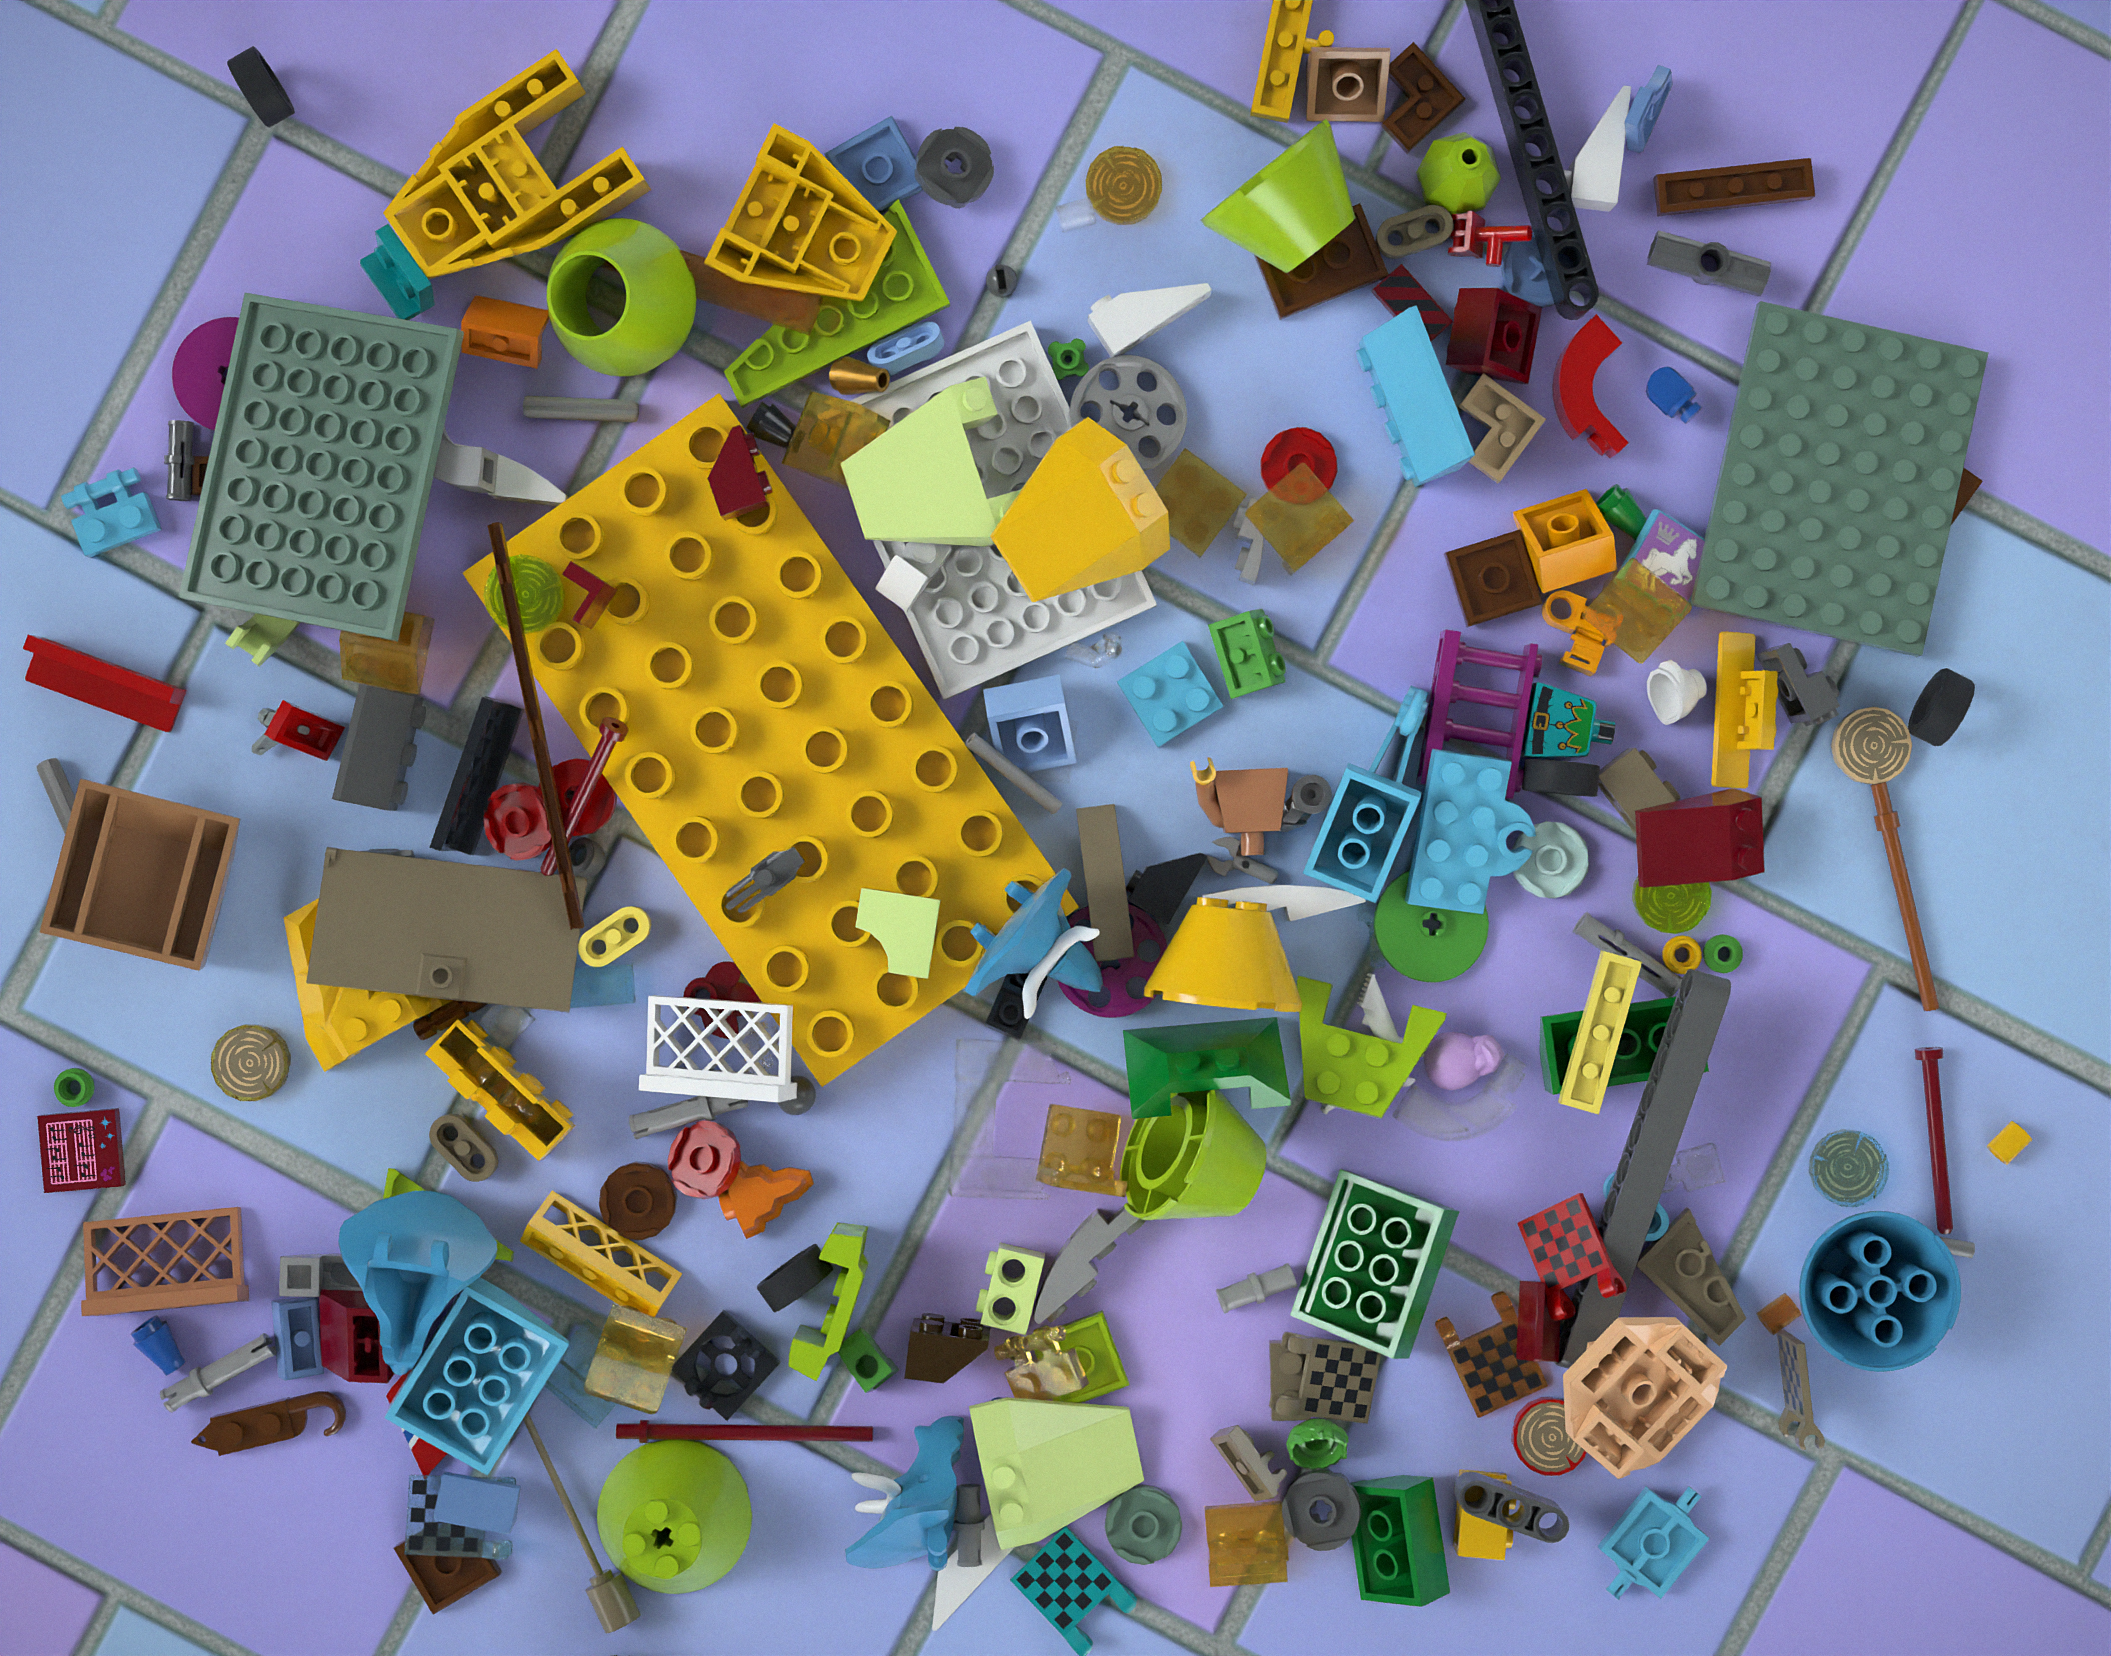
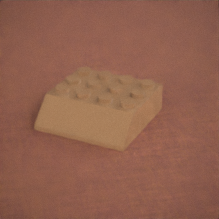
(141, 875)

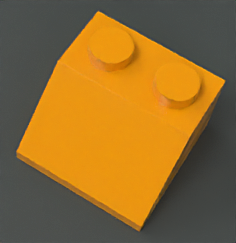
(1566, 540)

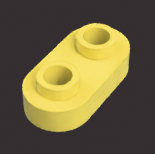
(615, 935)

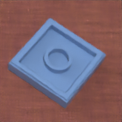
(878, 164)

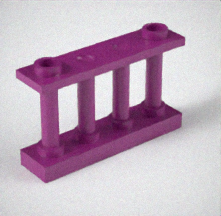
(1446, 691)

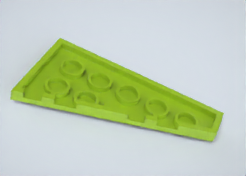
(898, 297)

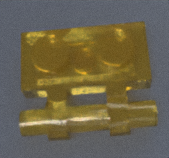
(1045, 1377)

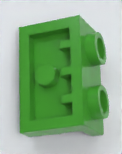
(1247, 652)

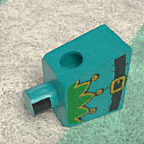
(1562, 724)

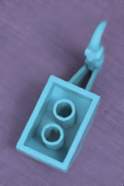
(1369, 815)

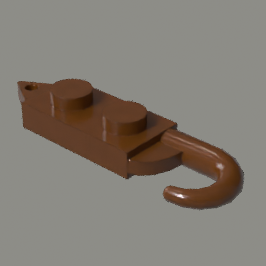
(267, 1423)

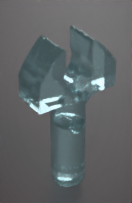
(1363, 914)

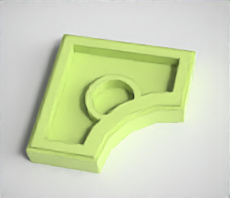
(903, 927)

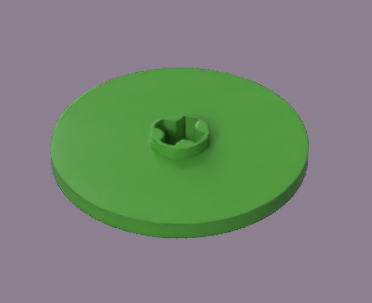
(1411, 948)

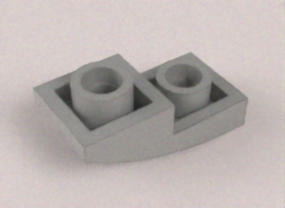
(1248, 559)

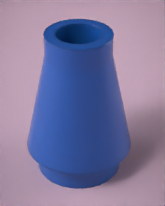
(158, 1344)

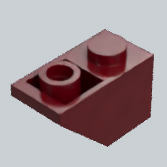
(735, 477)

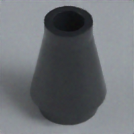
(771, 425)

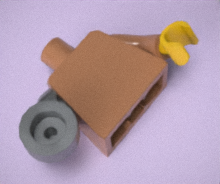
(1254, 801)

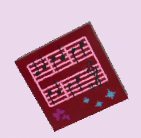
(81, 1150)

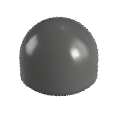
(594, 860)
(805, 1097)

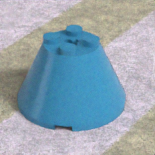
(1879, 1291)

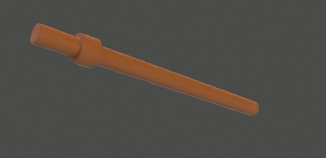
(1888, 822)

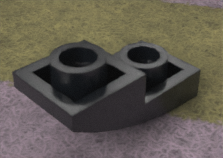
(1008, 1009)

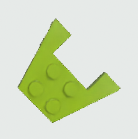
(1352, 1067)

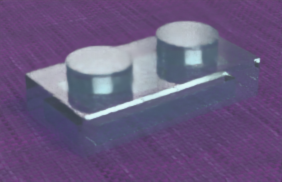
(603, 986)

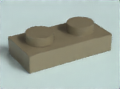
(1285, 1376)

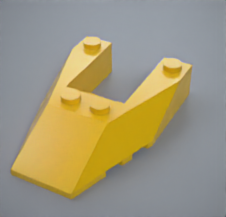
(486, 191)

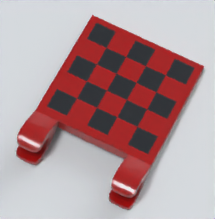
(1567, 1251)

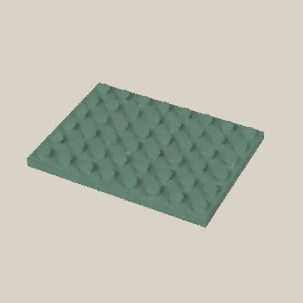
(321, 465)
(1839, 478)

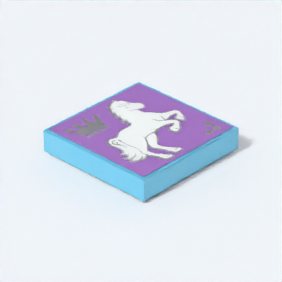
(1669, 552)

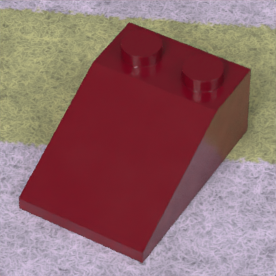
(1700, 839)

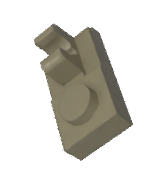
(1247, 1464)

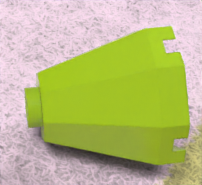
(1458, 174)

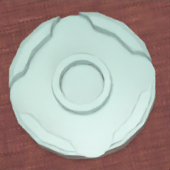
(1556, 863)

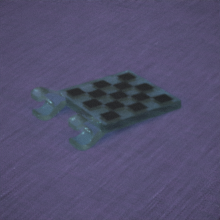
(438, 1538)

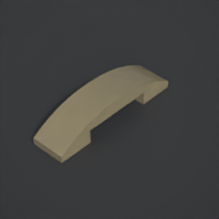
(1105, 882)

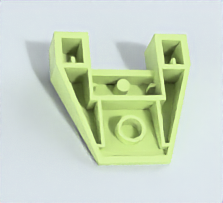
(922, 476)

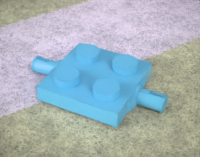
(1653, 1542)

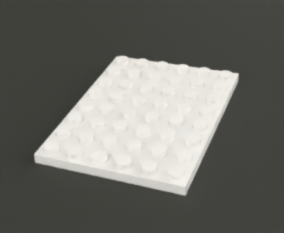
(974, 610)

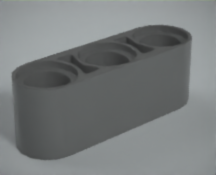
(1527, 1517)

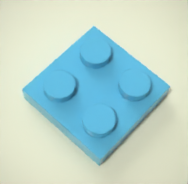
(1170, 694)

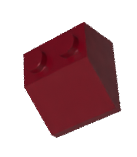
(1493, 334)

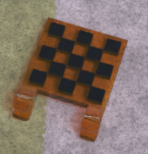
(1489, 1362)

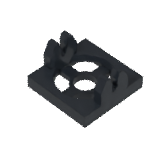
(744, 1342)

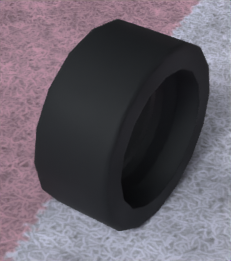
(260, 87)
(1941, 707)
(1560, 777)
(794, 1278)

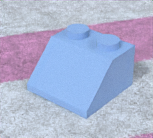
(1040, 729)

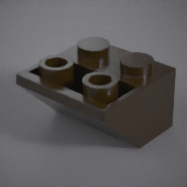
(943, 1348)

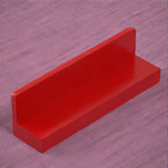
(103, 683)

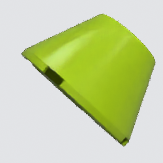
(1289, 203)
(657, 305)
(1192, 1162)

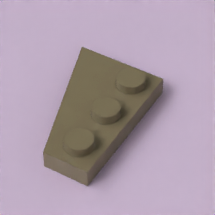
(1690, 1277)

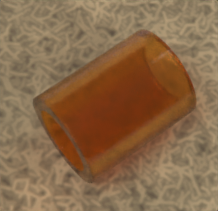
(1778, 1314)

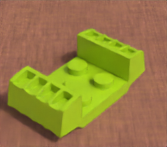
(811, 1346)

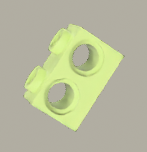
(1019, 1289)

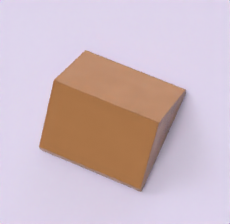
(1346, 84)

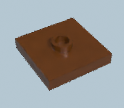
(1493, 578)

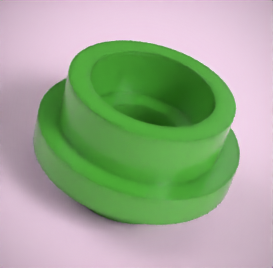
(1711, 949)
(63, 1091)

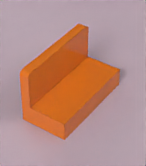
(504, 331)

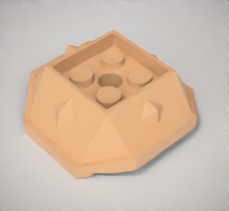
(1639, 1391)

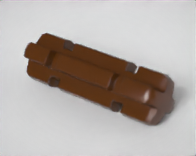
(444, 1017)

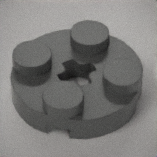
(955, 188)
(1308, 1527)

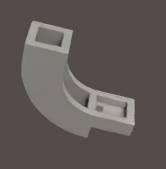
(466, 466)

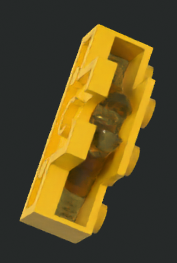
(510, 1098)

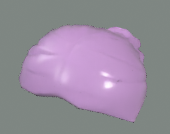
(1460, 1059)

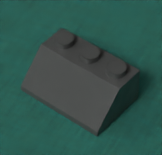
(379, 748)

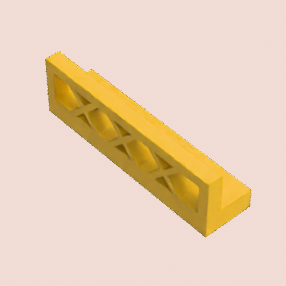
(588, 1263)

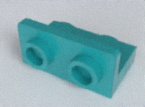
(397, 276)

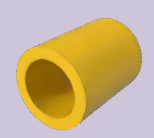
(2009, 1143)

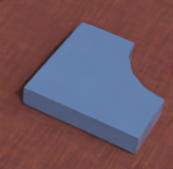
(1647, 109)

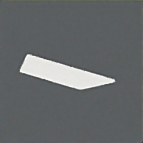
(958, 1582)

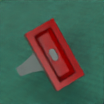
(298, 730)

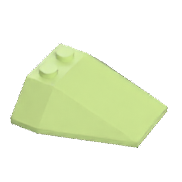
(1051, 1462)

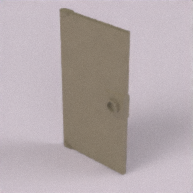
(444, 931)

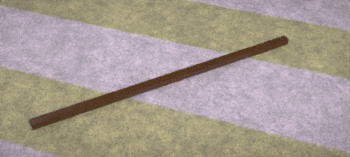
(535, 724)

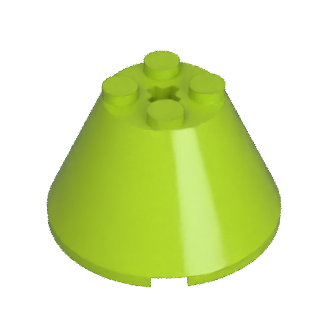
(674, 1516)

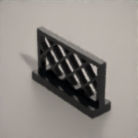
(477, 776)

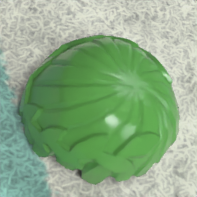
(1317, 1444)

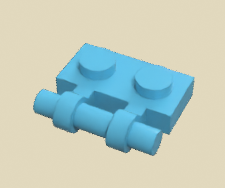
(116, 523)

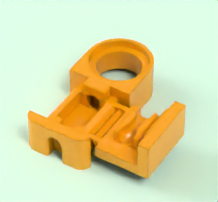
(1586, 638)

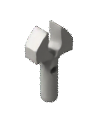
(1240, 862)

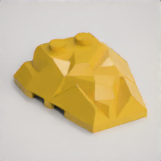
(341, 1019)

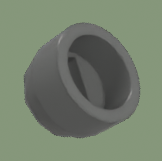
(992, 281)

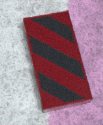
(1403, 291)

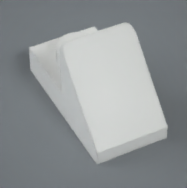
(911, 572)

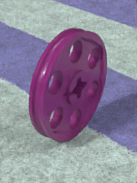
(1116, 979)

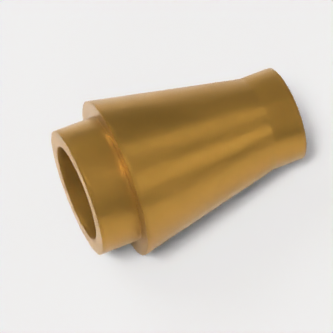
(856, 377)

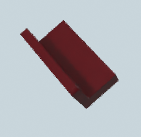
(597, 599)
(1536, 1332)

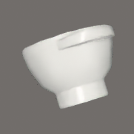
(1674, 691)

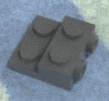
(1802, 695)

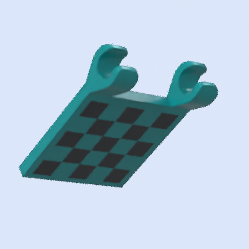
(1067, 1583)

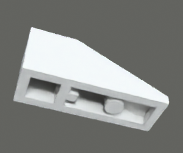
(1597, 168)
(1138, 315)

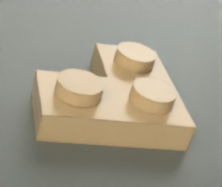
(1509, 425)

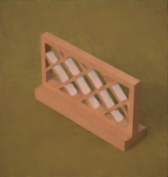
(170, 1295)

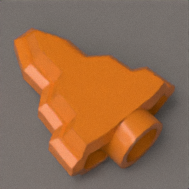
(760, 1195)

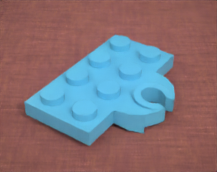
(1464, 832)

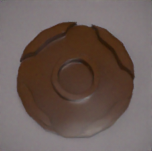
(638, 1200)

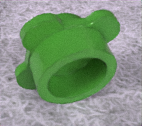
(1076, 366)

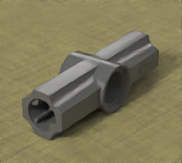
(1732, 271)

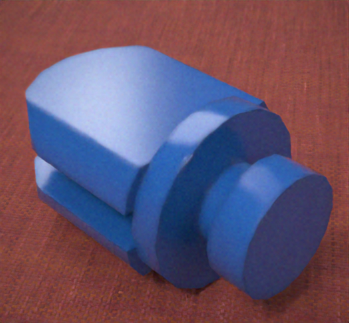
(1672, 394)

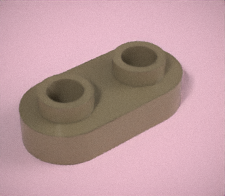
(1412, 231)
(462, 1150)

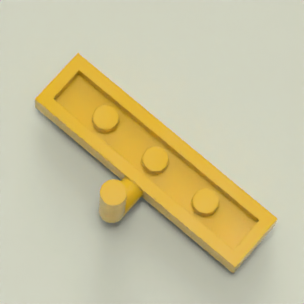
(1282, 58)

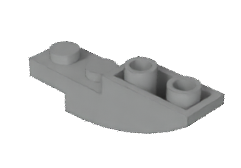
(1072, 1267)

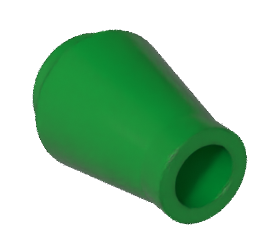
(1622, 510)

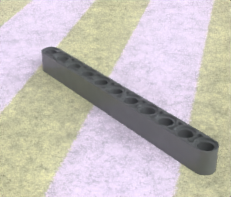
(1649, 1151)

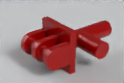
(1471, 234)

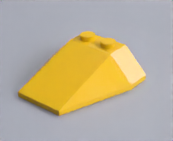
(801, 225)
(1082, 516)

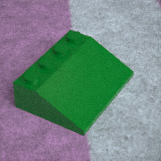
(1374, 1264)

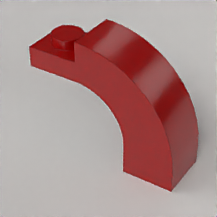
(1574, 387)

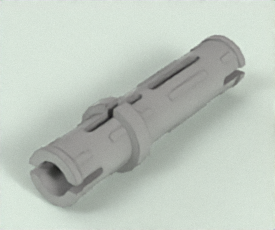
(1590, 929)
(681, 1114)
(203, 1380)

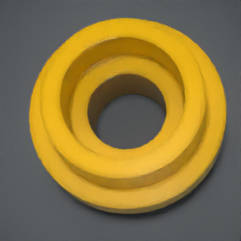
(1693, 950)

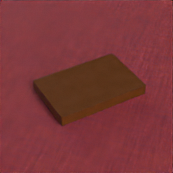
(1334, 270)

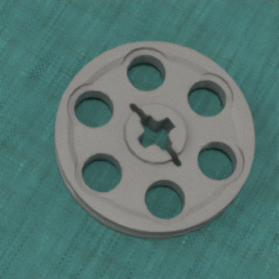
(1145, 405)

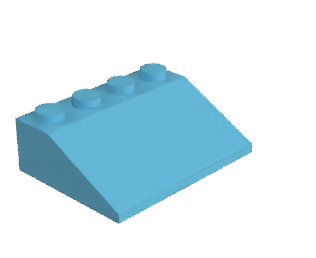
(1414, 398)
(477, 1376)

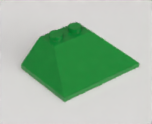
(1205, 1059)

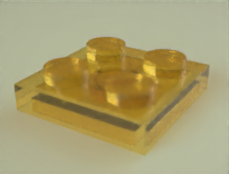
(1197, 501)

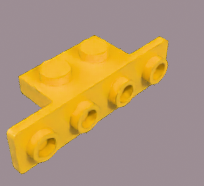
(1742, 710)

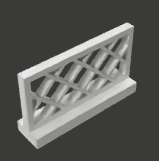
(723, 1082)

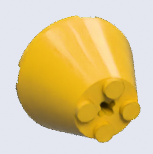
(1226, 960)

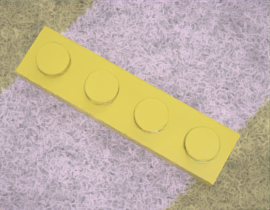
(1599, 1032)

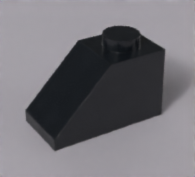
(1164, 885)

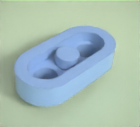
(907, 347)

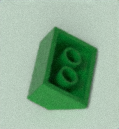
(1399, 1542)

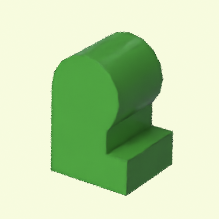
(866, 1360)

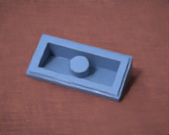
(297, 1337)
(477, 1503)

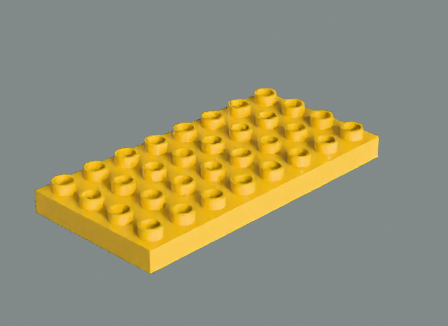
(767, 724)

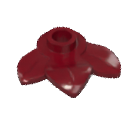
(722, 984)

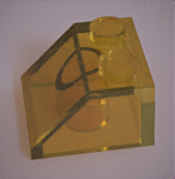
(830, 434)

